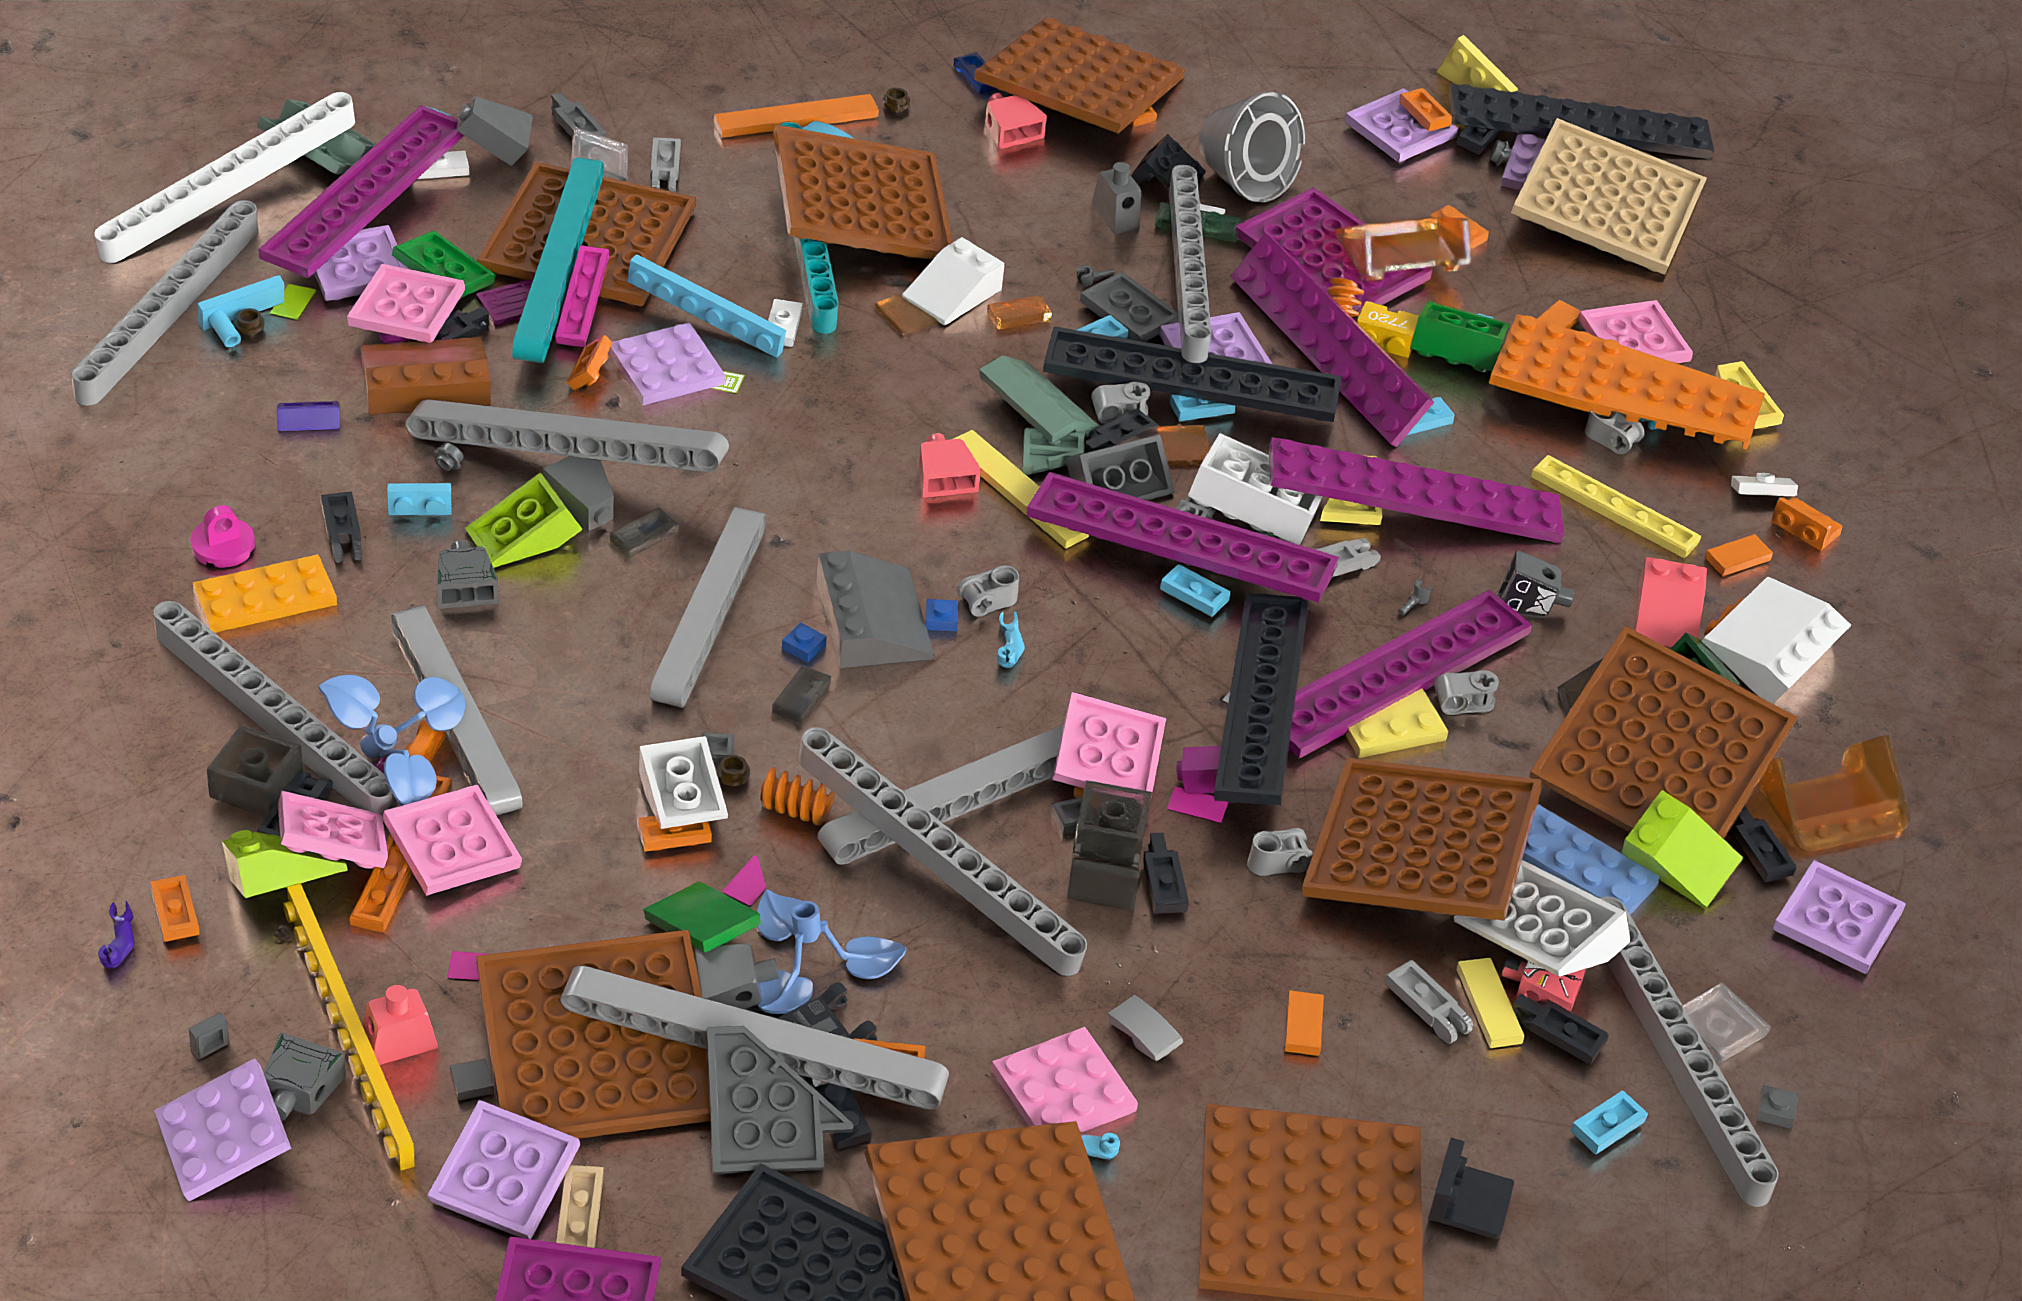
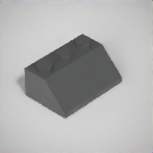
(1128, 468)

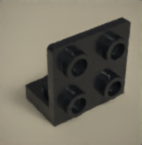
(1162, 159)
(1470, 1196)

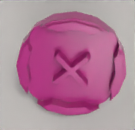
(222, 538)

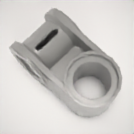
(1117, 400)
(1613, 431)
(992, 591)
(1463, 692)
(1277, 852)

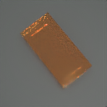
(1018, 312)

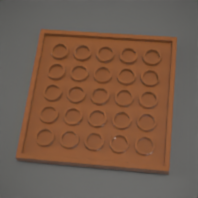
(1080, 74)
(861, 193)
(624, 220)
(1659, 726)
(1423, 839)
(583, 1070)
(1310, 1206)
(997, 1217)

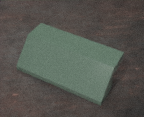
(335, 154)
(1036, 398)

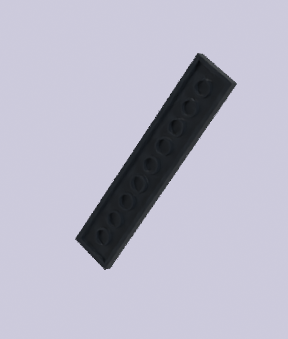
(1538, 114)
(1216, 379)
(1262, 700)

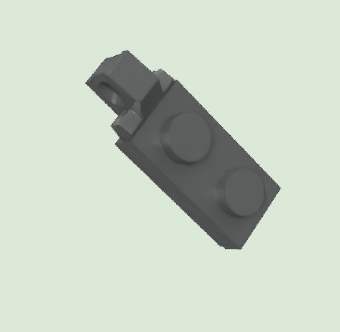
(573, 115)

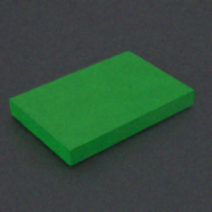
(440, 257)
(705, 913)

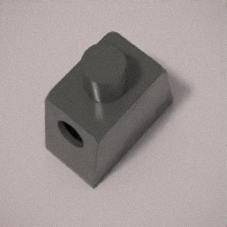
(465, 577)
(302, 1074)

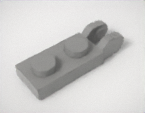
(665, 162)
(1352, 555)
(1429, 1001)

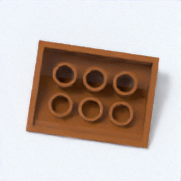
(410, 372)

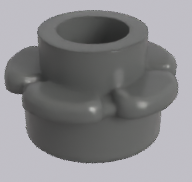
(1500, 152)
(448, 457)

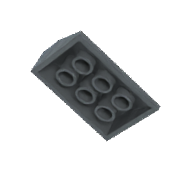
(871, 610)

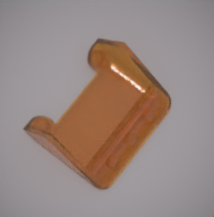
(1407, 245)
(1841, 806)

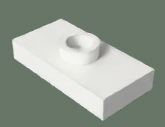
(449, 165)
(787, 316)
(1764, 485)

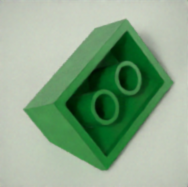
(1459, 336)

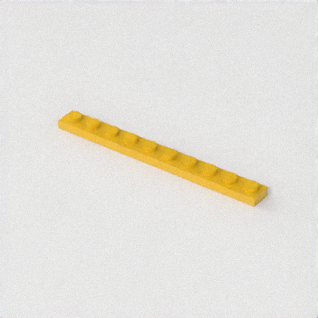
(351, 1032)

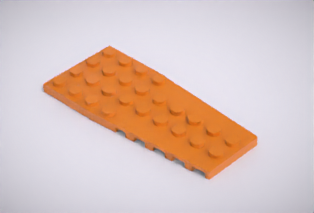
(1609, 377)

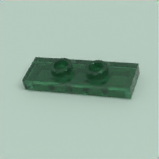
(1213, 223)

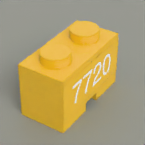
(1388, 329)

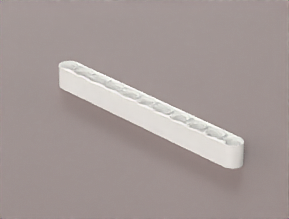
(224, 177)

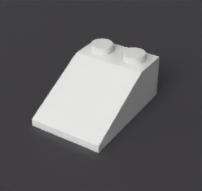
(956, 281)
(681, 782)

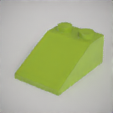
(524, 524)
(1681, 850)
(261, 864)

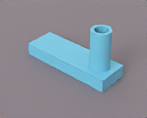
(223, 309)

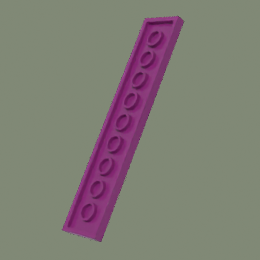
(362, 192)
(1332, 339)
(1415, 490)
(1183, 537)
(1401, 668)

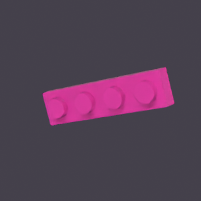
(582, 296)

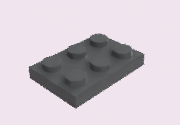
(1130, 305)

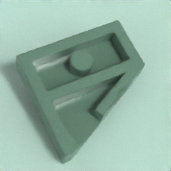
(1043, 455)

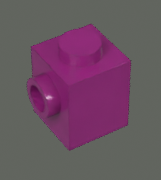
(1199, 768)

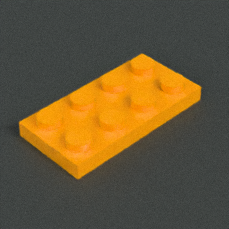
(264, 593)

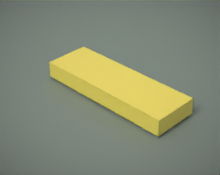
(1490, 1002)

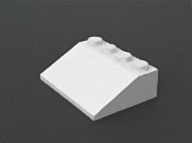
(1238, 484)
(1775, 637)
(1555, 924)

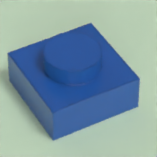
(941, 615)
(804, 642)

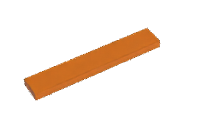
(825, 111)
(387, 883)

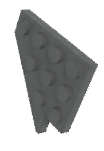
(763, 1108)

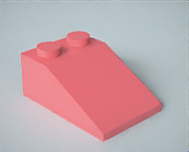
(1669, 600)

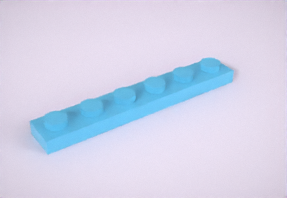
(706, 306)

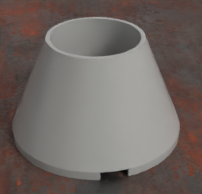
(1255, 145)

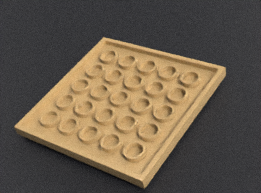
(1609, 196)

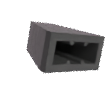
(496, 128)
(583, 489)

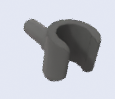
(1087, 276)
(1418, 595)

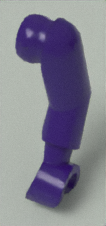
(122, 943)

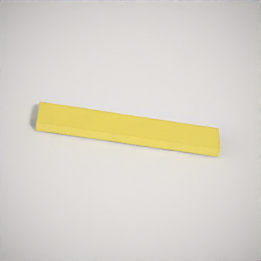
(1013, 485)
(1616, 506)

